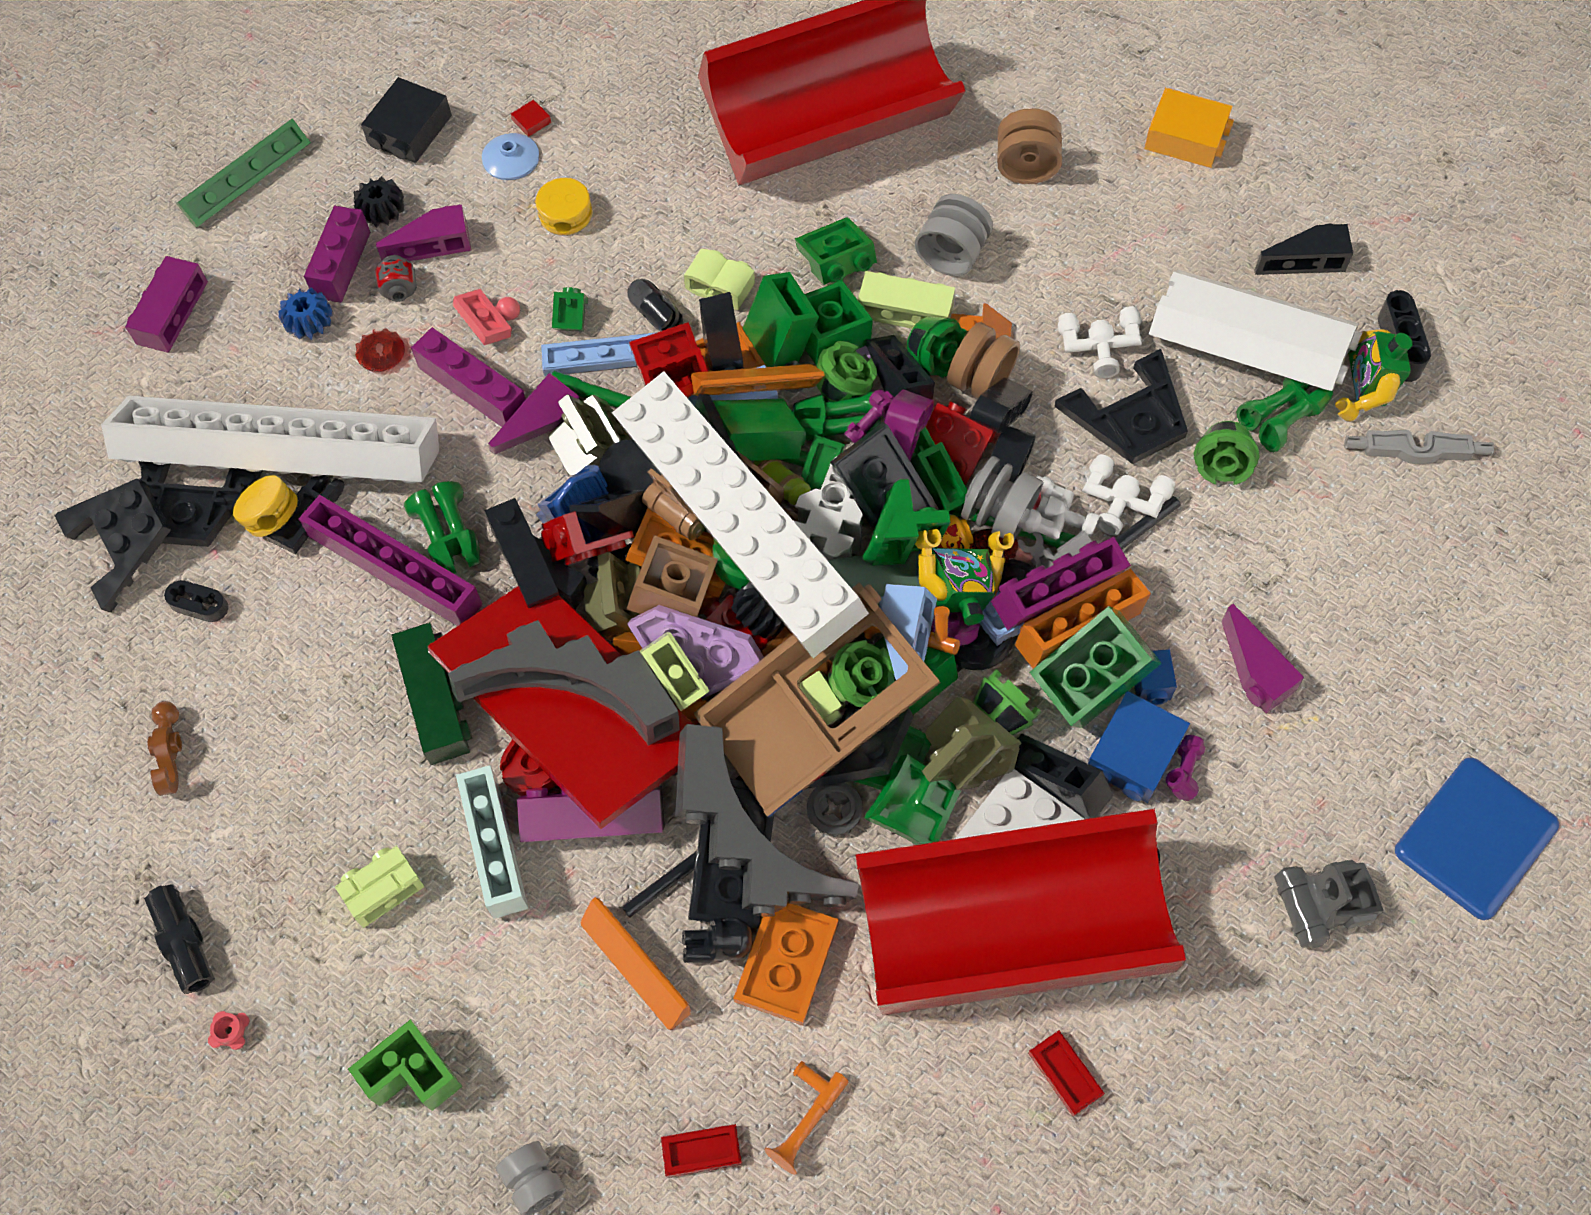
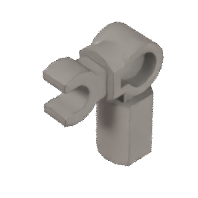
(1045, 556)

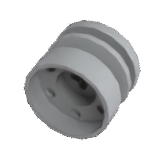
(954, 235)
(1000, 497)

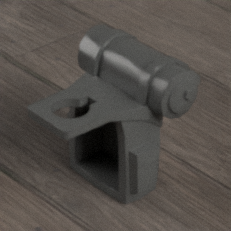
(1327, 899)

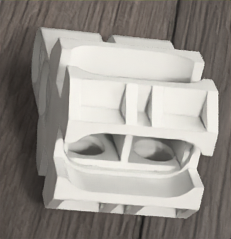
(831, 518)

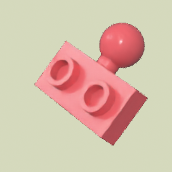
(485, 319)

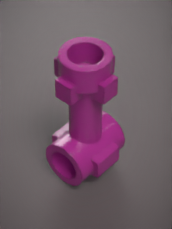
(880, 403)
(1180, 778)

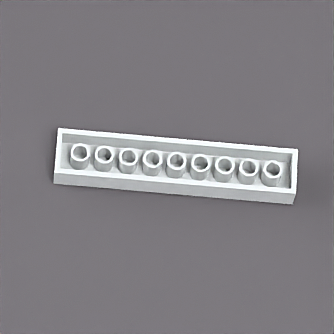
(272, 438)
(741, 515)

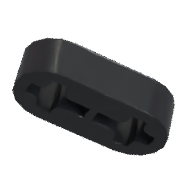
(194, 607)

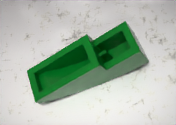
(938, 472)

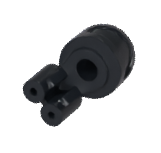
(721, 941)

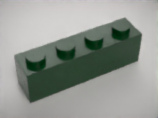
(431, 696)

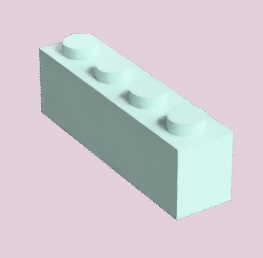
(491, 842)

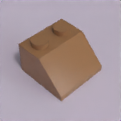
(672, 578)

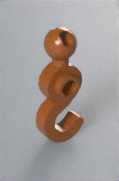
(165, 745)

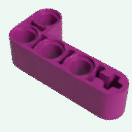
(907, 418)

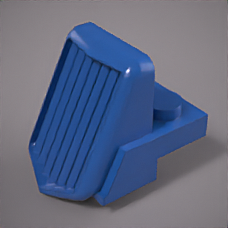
(582, 486)

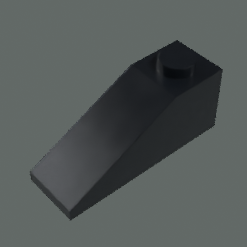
(1312, 251)
(720, 333)
(898, 367)
(613, 512)
(521, 552)
(1063, 777)

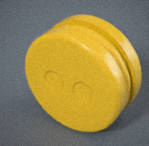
(564, 206)
(265, 506)

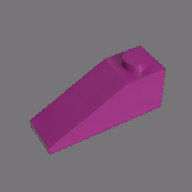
(431, 235)
(535, 417)
(1260, 666)

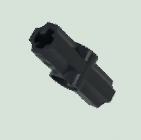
(179, 938)

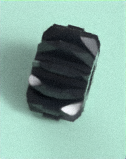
(379, 201)
(756, 612)

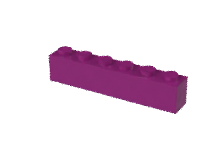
(391, 561)

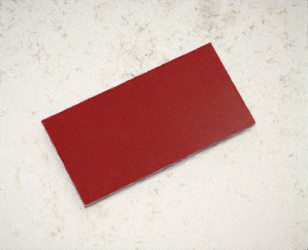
(569, 736)

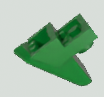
(899, 527)

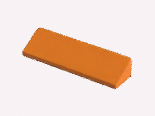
(756, 379)
(634, 964)

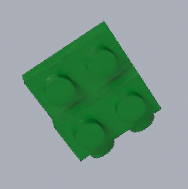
(837, 250)

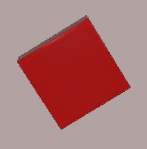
(531, 118)

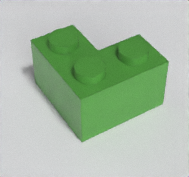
(404, 1060)

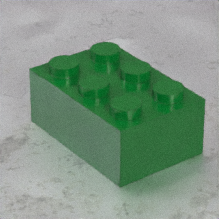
(1095, 667)

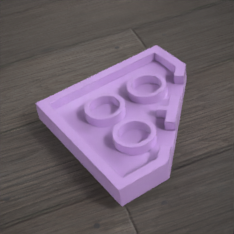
(714, 650)

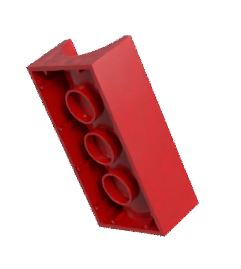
(825, 85)
(1017, 912)

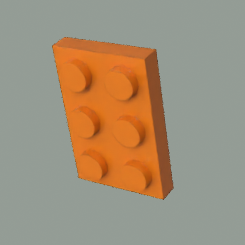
(655, 525)
(786, 962)

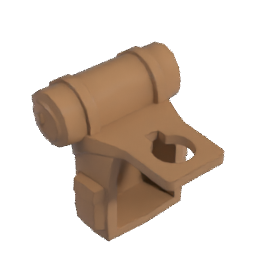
(666, 502)

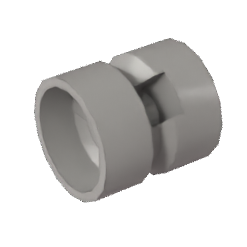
(529, 1177)

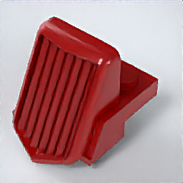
(669, 352)

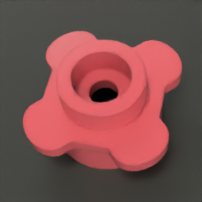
(218, 1027)

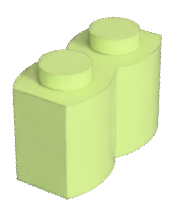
(714, 275)

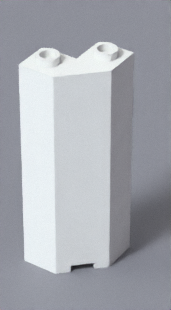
(1255, 330)

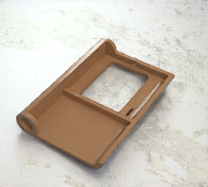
(778, 734)

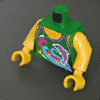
(1377, 371)
(962, 577)

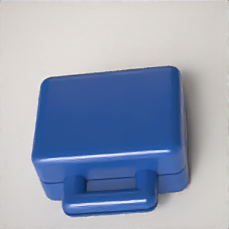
(1477, 838)

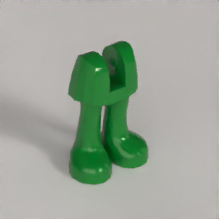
(813, 415)
(1275, 430)
(442, 547)

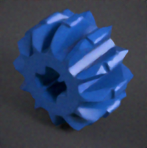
(305, 313)

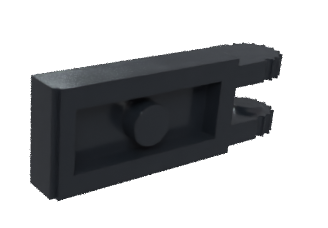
(292, 533)

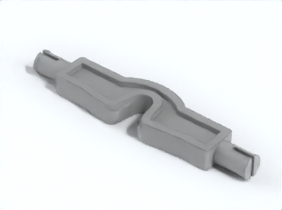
(1402, 445)

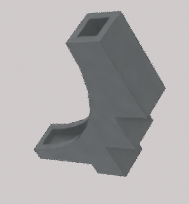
(576, 667)
(768, 874)

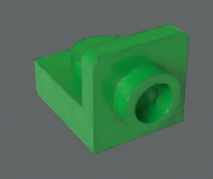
(569, 310)

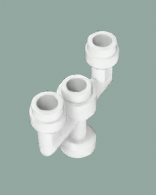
(1102, 338)
(1124, 494)
(1055, 512)

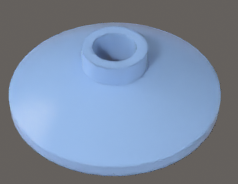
(510, 156)

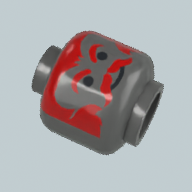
(395, 277)

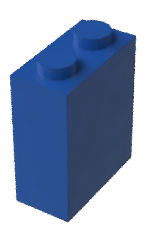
(1138, 746)

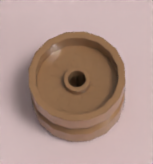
(1029, 146)
(982, 360)

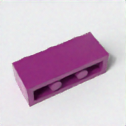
(337, 253)
(166, 304)

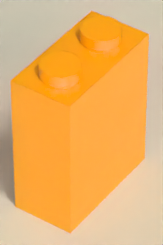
(1189, 128)

